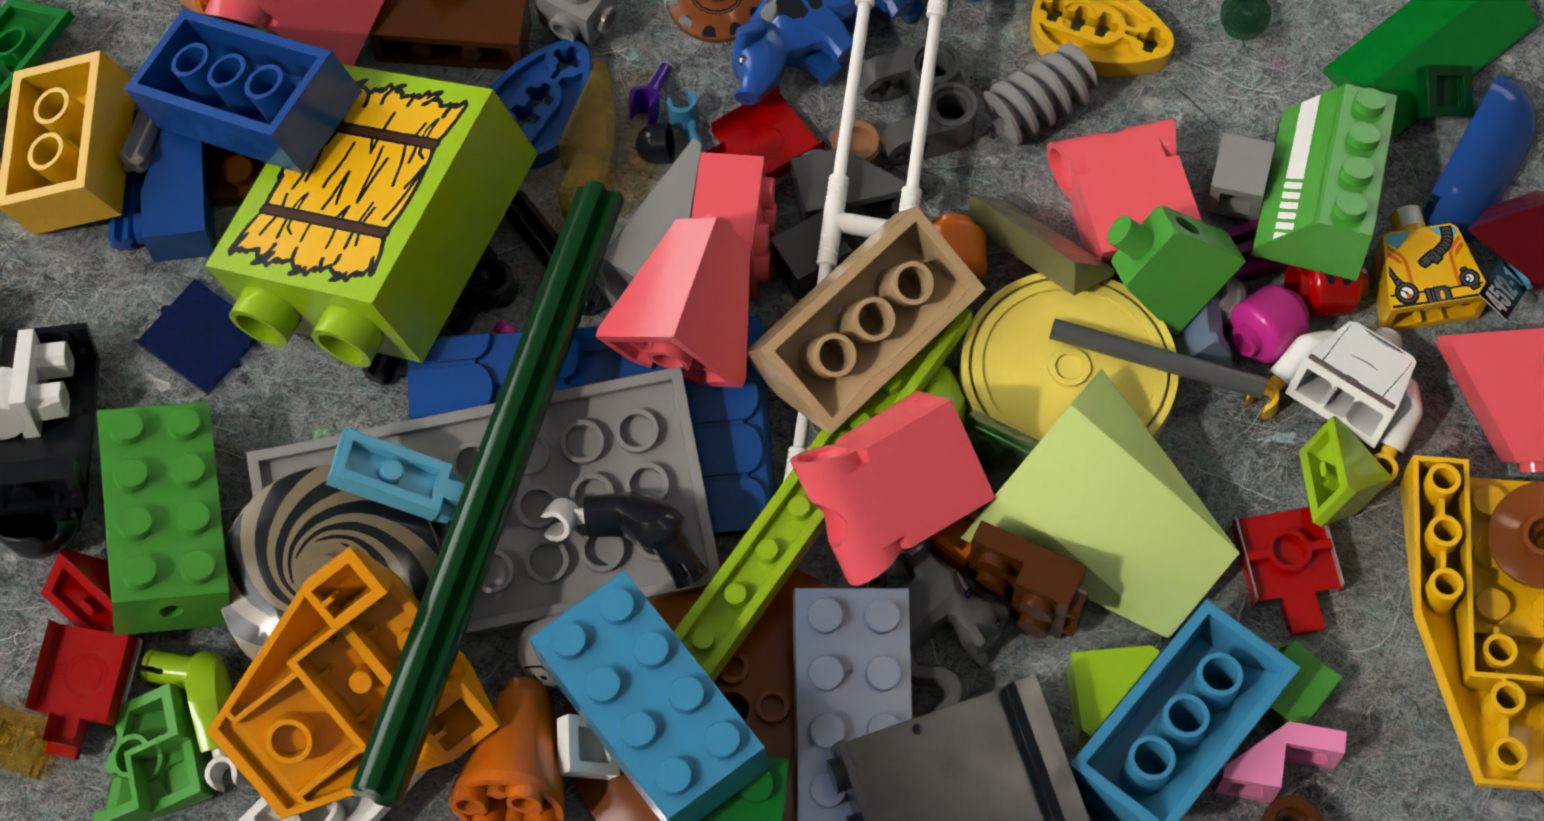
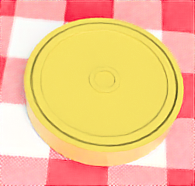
(1030, 380)

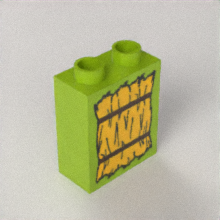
(379, 224)

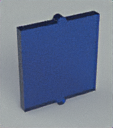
(197, 337)

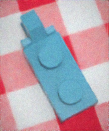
(395, 476)

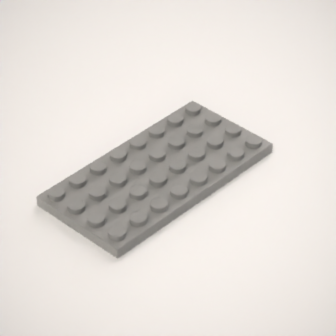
(591, 443)

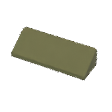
(1038, 245)

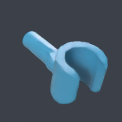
(686, 118)

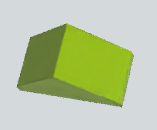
(1339, 473)
(1101, 681)

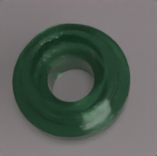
(1245, 26)

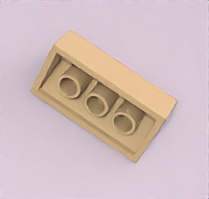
(865, 320)

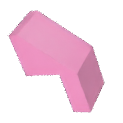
(1259, 770)

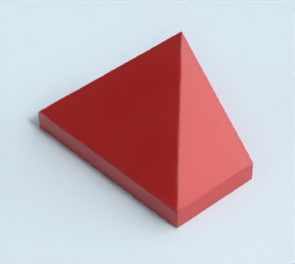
(81, 590)

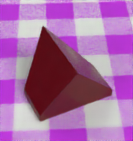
(1516, 234)

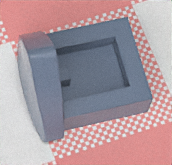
(1204, 336)

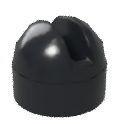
(656, 143)

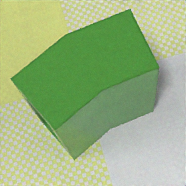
(1306, 691)

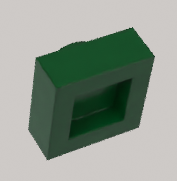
(1444, 92)

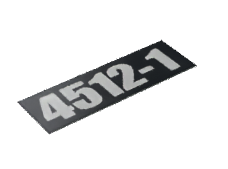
(1503, 290)

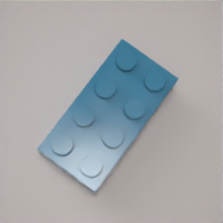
(649, 702)

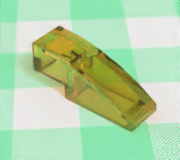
(590, 138)

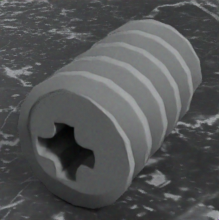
(1039, 90)

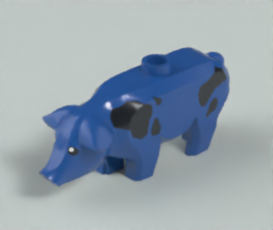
(803, 36)

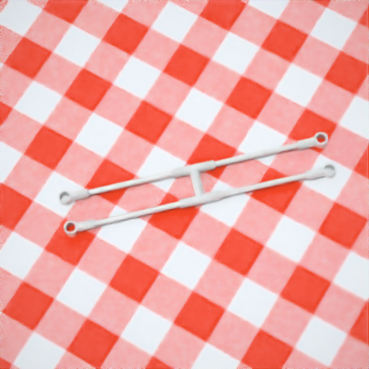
(835, 219)

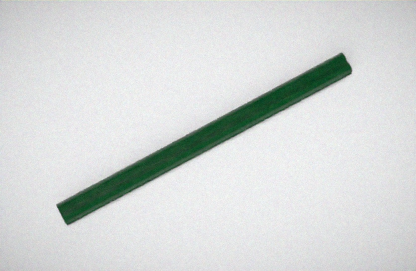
(486, 499)

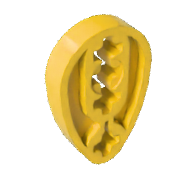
(1121, 48)

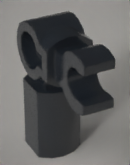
(490, 288)

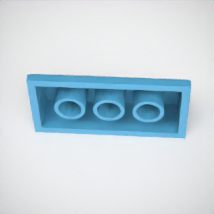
(1181, 721)

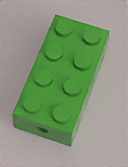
(162, 518)

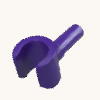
(647, 98)

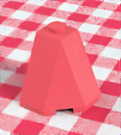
(688, 305)
(1505, 389)

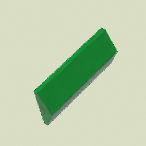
(1430, 34)
(26, 36)

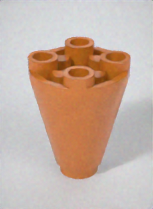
(515, 766)

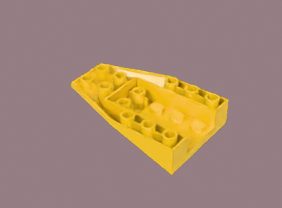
(1476, 621)

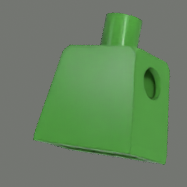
(1173, 263)

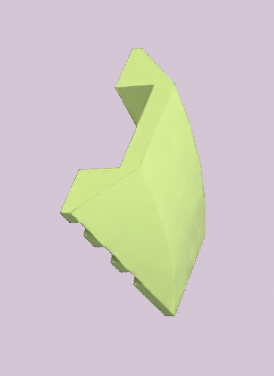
(1120, 507)

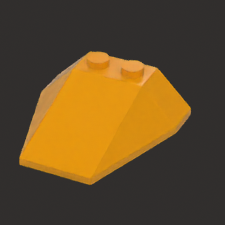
(320, 683)

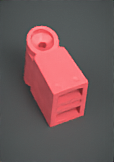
(327, 24)
(1119, 177)
(893, 483)

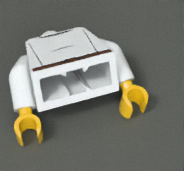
(1356, 378)

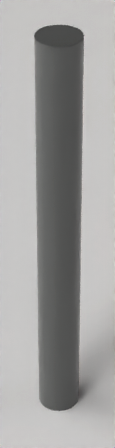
(1158, 358)

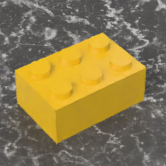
(65, 143)

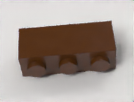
(452, 33)

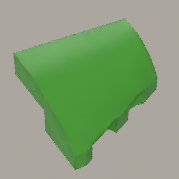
(154, 759)

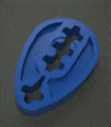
(539, 77)

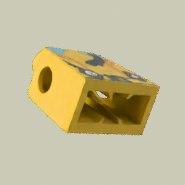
(1424, 274)

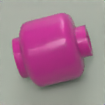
(1268, 323)

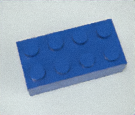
(244, 90)

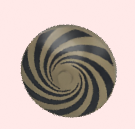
(296, 531)

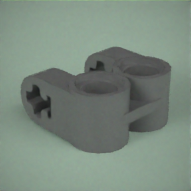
(899, 75)

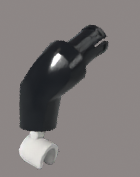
(636, 516)

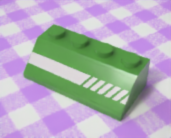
(1326, 181)

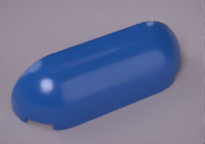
(1484, 158)

